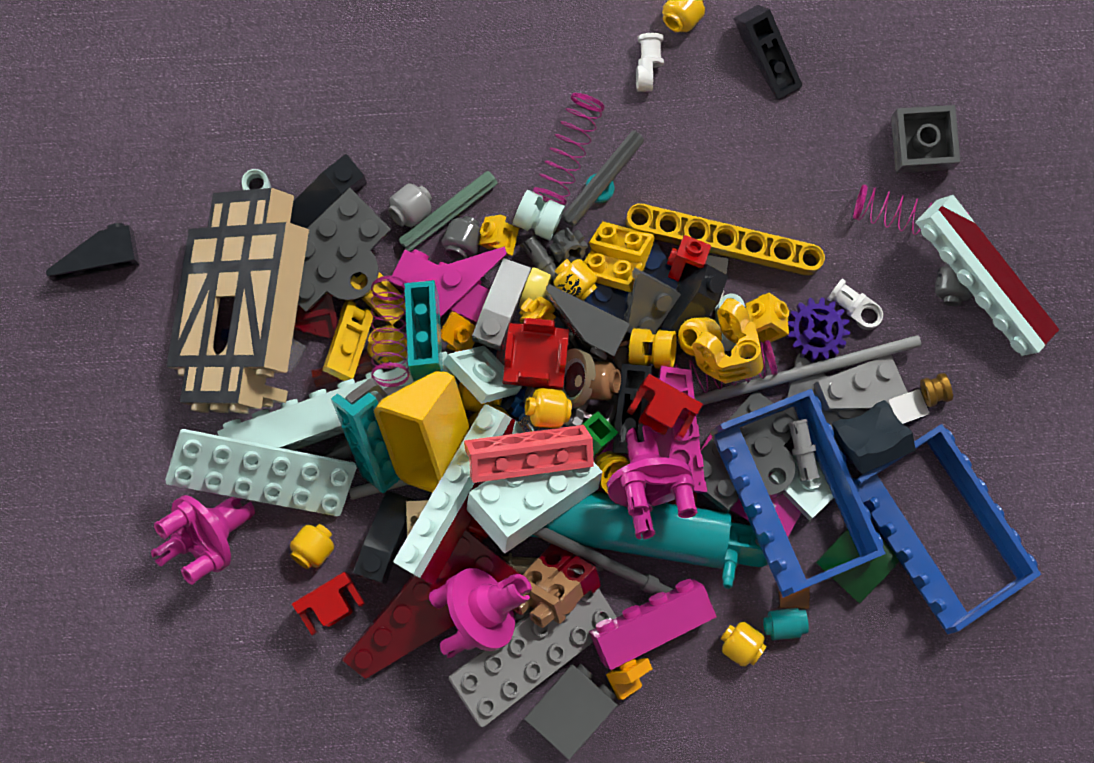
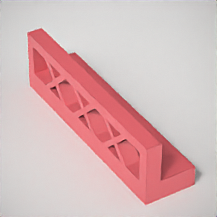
(529, 453)

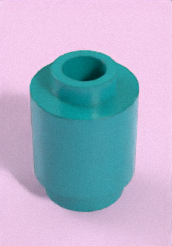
(786, 624)

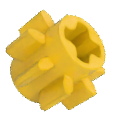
(537, 309)

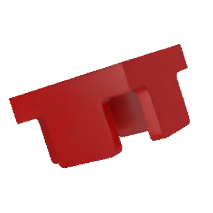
(536, 354)
(664, 407)
(328, 602)

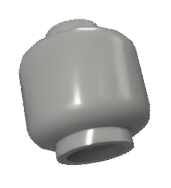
(410, 205)

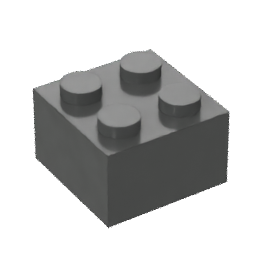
(925, 139)

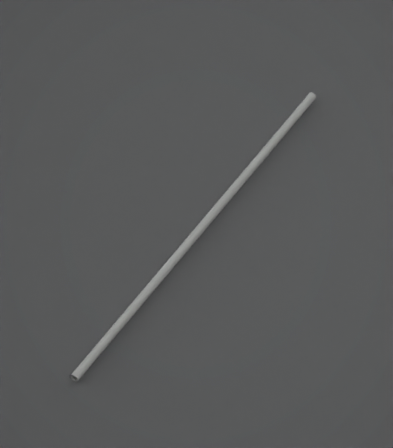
(753, 385)

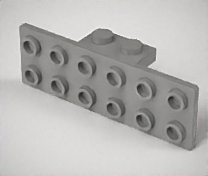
(503, 676)

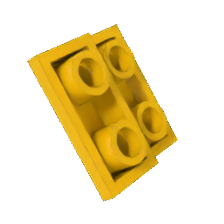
(616, 254)

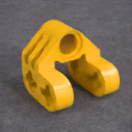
(740, 330)

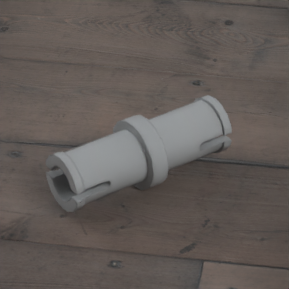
(803, 450)

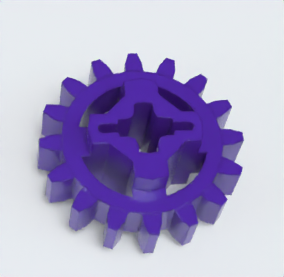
(822, 339)

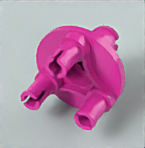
(651, 482)
(201, 532)
(480, 609)

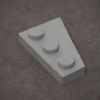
(861, 386)

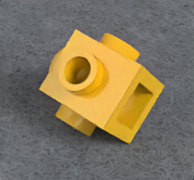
(769, 317)

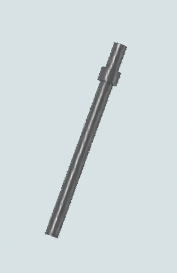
(646, 582)

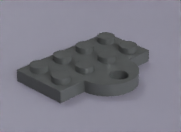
(339, 249)
(766, 443)

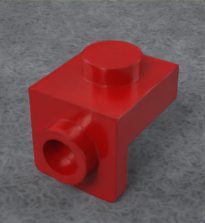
(691, 252)

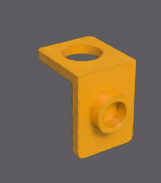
(457, 333)

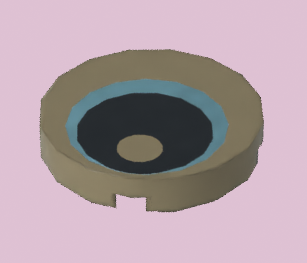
(578, 377)

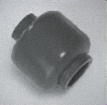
(462, 238)
(949, 287)

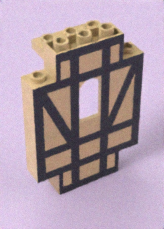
(259, 260)

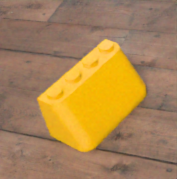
(423, 428)

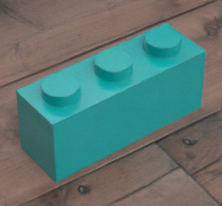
(423, 328)

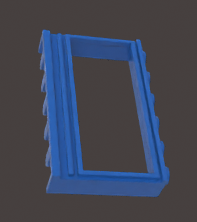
(761, 510)
(914, 555)

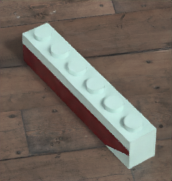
(987, 275)
(446, 511)

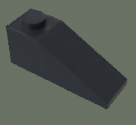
(768, 50)
(326, 190)
(102, 252)
(699, 296)
(631, 379)
(383, 539)

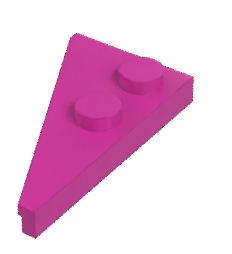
(459, 277)

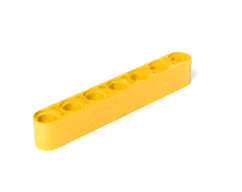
(738, 235)

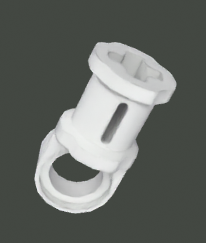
(649, 59)
(855, 304)

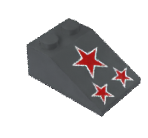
(593, 328)

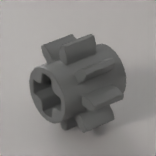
(568, 245)

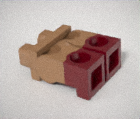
(557, 585)

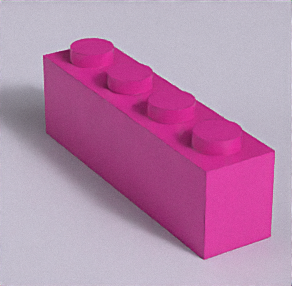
(417, 262)
(652, 623)

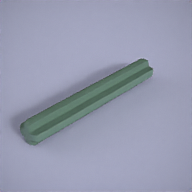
(448, 211)

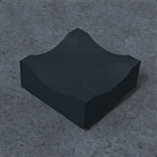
(874, 437)

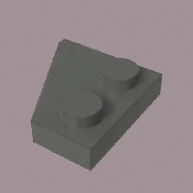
(648, 302)

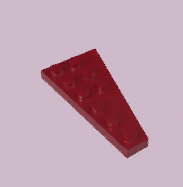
(411, 617)

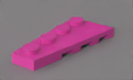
(688, 448)

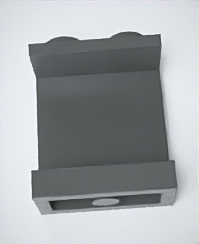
(571, 710)

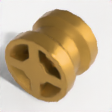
(936, 389)

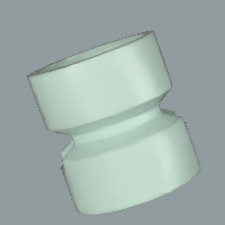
(538, 215)

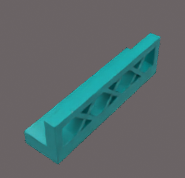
(366, 440)

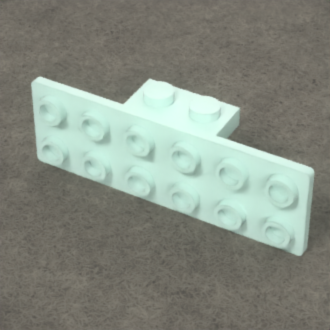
(260, 472)

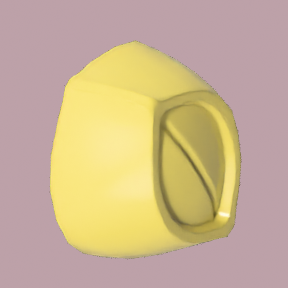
(535, 285)

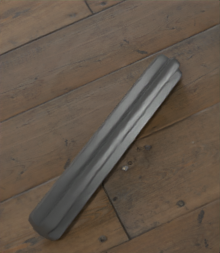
(603, 178)

